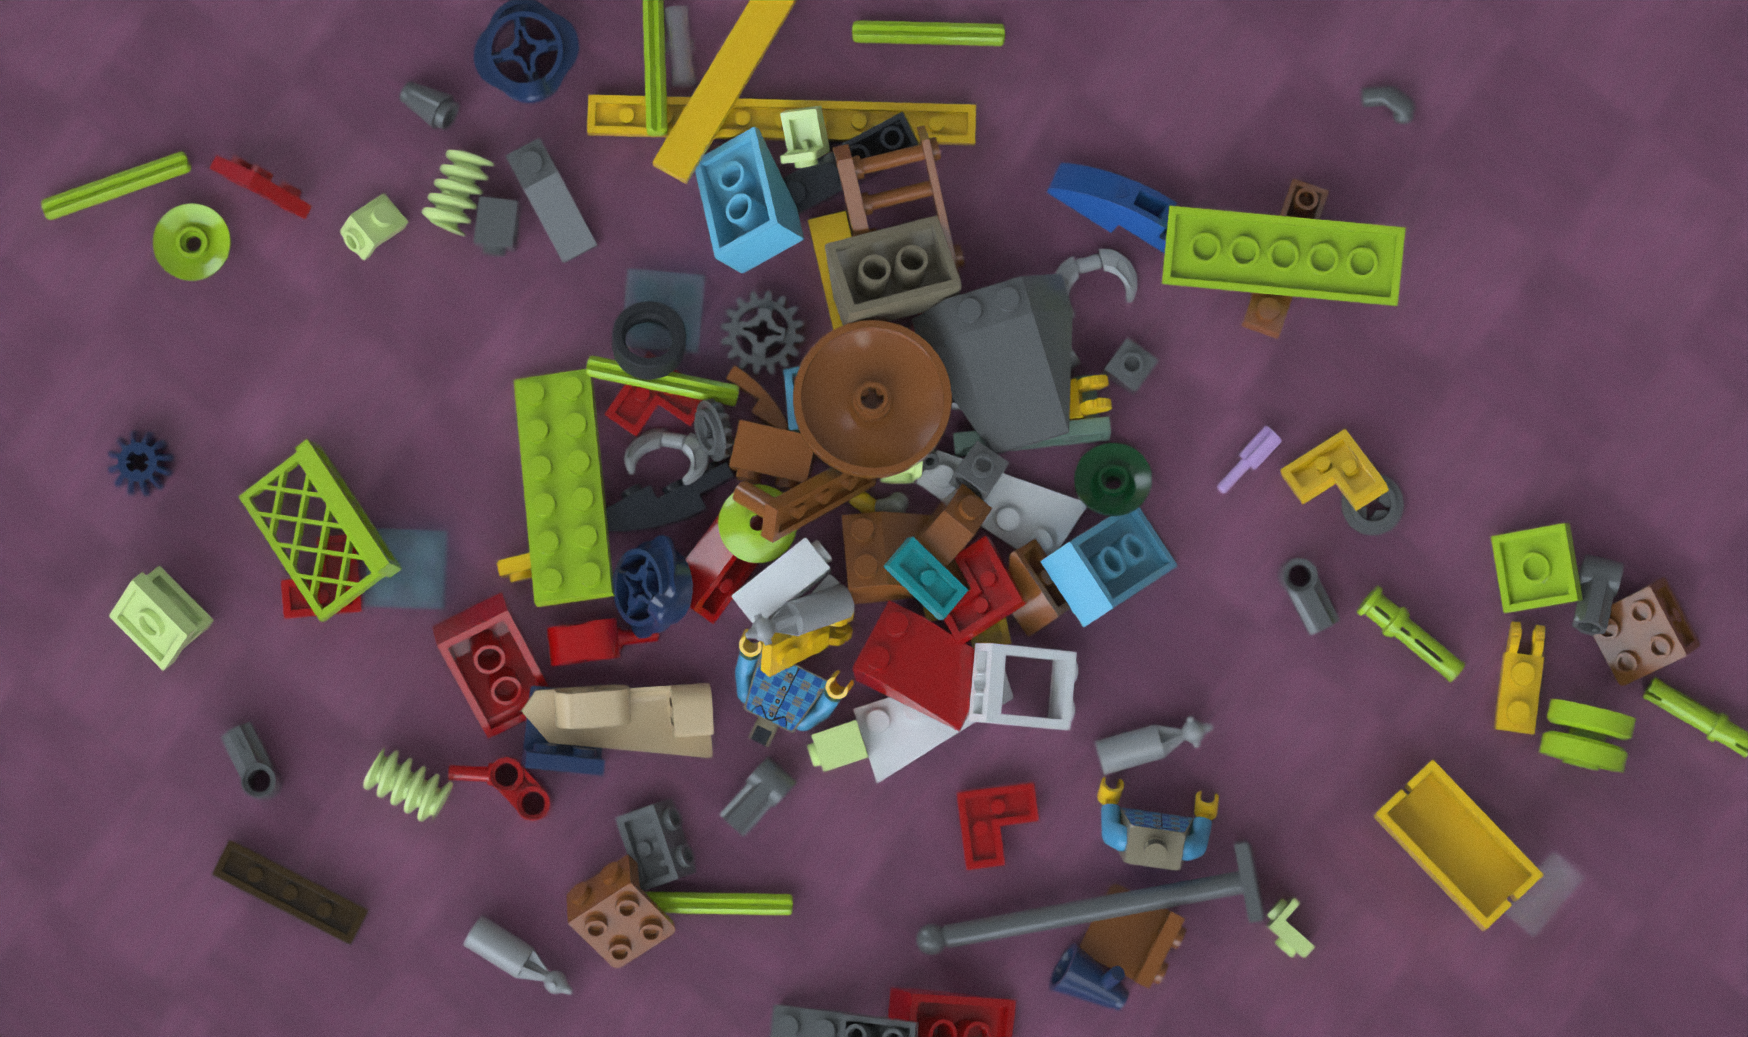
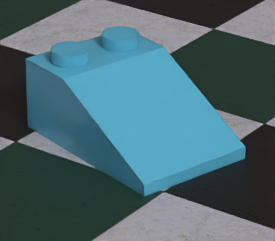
(746, 202)
(1108, 564)

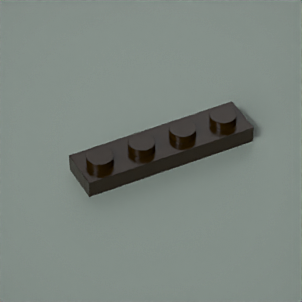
(290, 892)

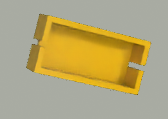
(1458, 845)

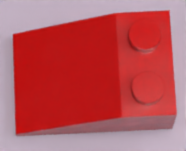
(490, 662)
(918, 666)
(953, 1013)

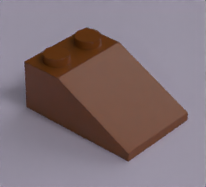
(870, 543)

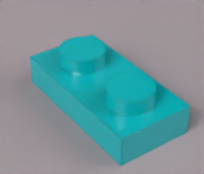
(925, 578)

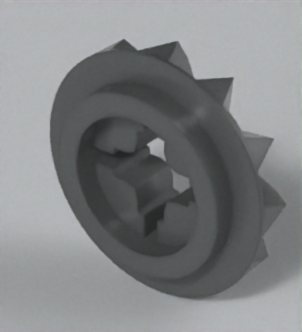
(713, 429)
(1380, 521)

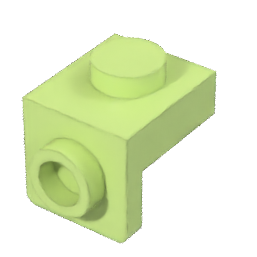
(804, 136)
(372, 226)
(1289, 938)

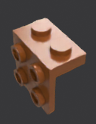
(617, 914)
(1135, 942)

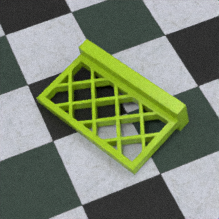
(340, 504)

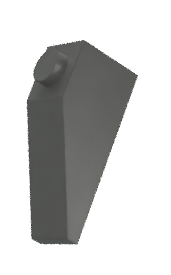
(551, 200)

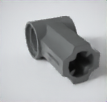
(1599, 584)
(1310, 598)
(251, 758)
(763, 790)

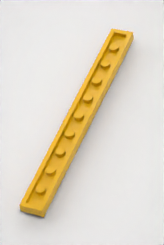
(843, 119)

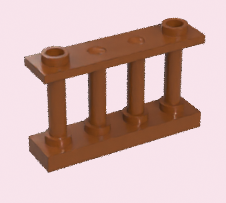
(861, 204)

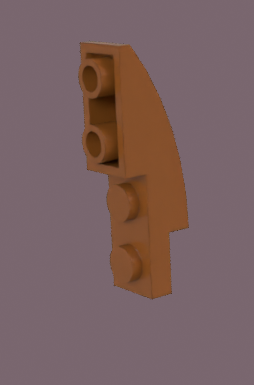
(1268, 311)

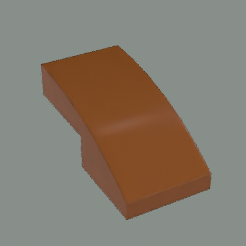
(765, 408)

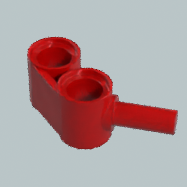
(590, 641)
(515, 793)

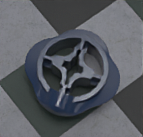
(487, 59)
(652, 586)

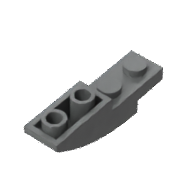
(811, 1022)

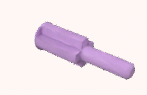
(1252, 456)

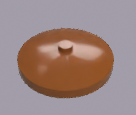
(872, 399)

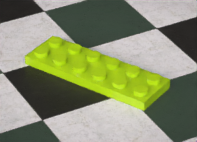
(1283, 255)
(563, 488)

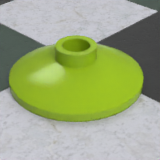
(176, 230)
(742, 539)

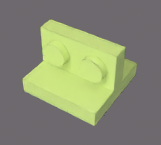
(159, 616)

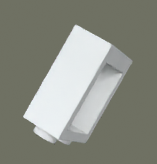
(784, 580)
(989, 682)

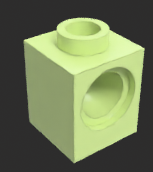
(837, 746)

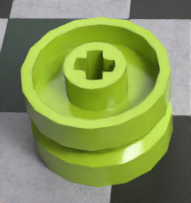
(1587, 736)

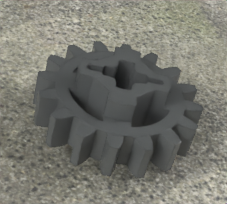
(765, 316)

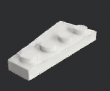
(1018, 507)
(901, 734)

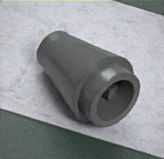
(431, 105)

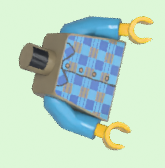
(785, 700)
(1154, 837)

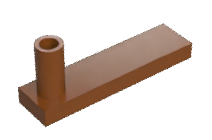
(802, 503)

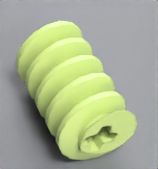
(456, 190)
(407, 785)

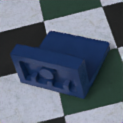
(543, 755)

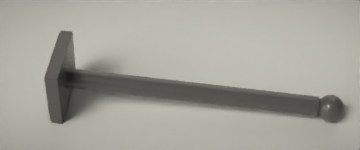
(933, 939)

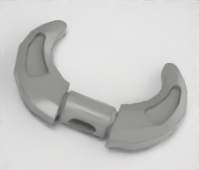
(1110, 261)
(659, 437)

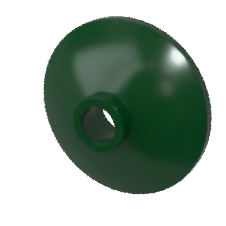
(1113, 463)

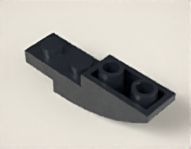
(822, 183)
(645, 512)

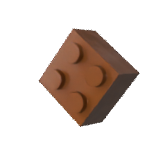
(771, 455)

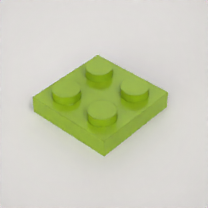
(1536, 568)

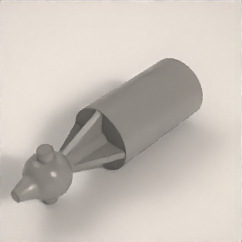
(805, 614)
(1147, 744)
(513, 955)

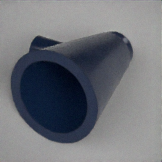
(1085, 979)

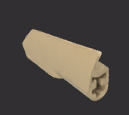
(626, 718)

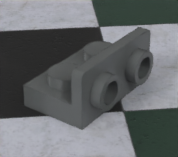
(657, 843)

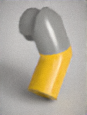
(866, 503)

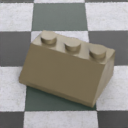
(892, 272)

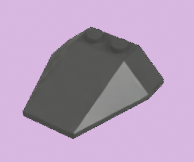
(1007, 358)

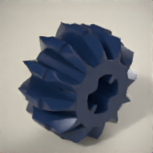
(144, 448)

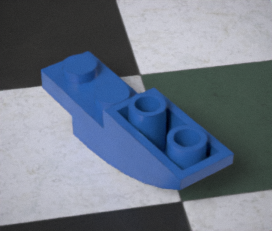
(1113, 201)

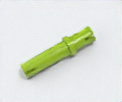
(1714, 725)

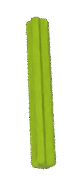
(928, 33)
(655, 67)
(116, 185)
(673, 383)
(723, 903)

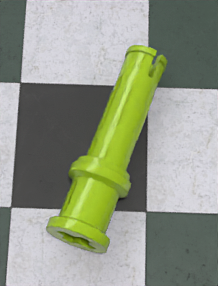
(1391, 625)

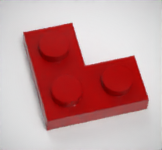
(259, 181)
(636, 406)
(991, 593)
(294, 602)
(983, 814)

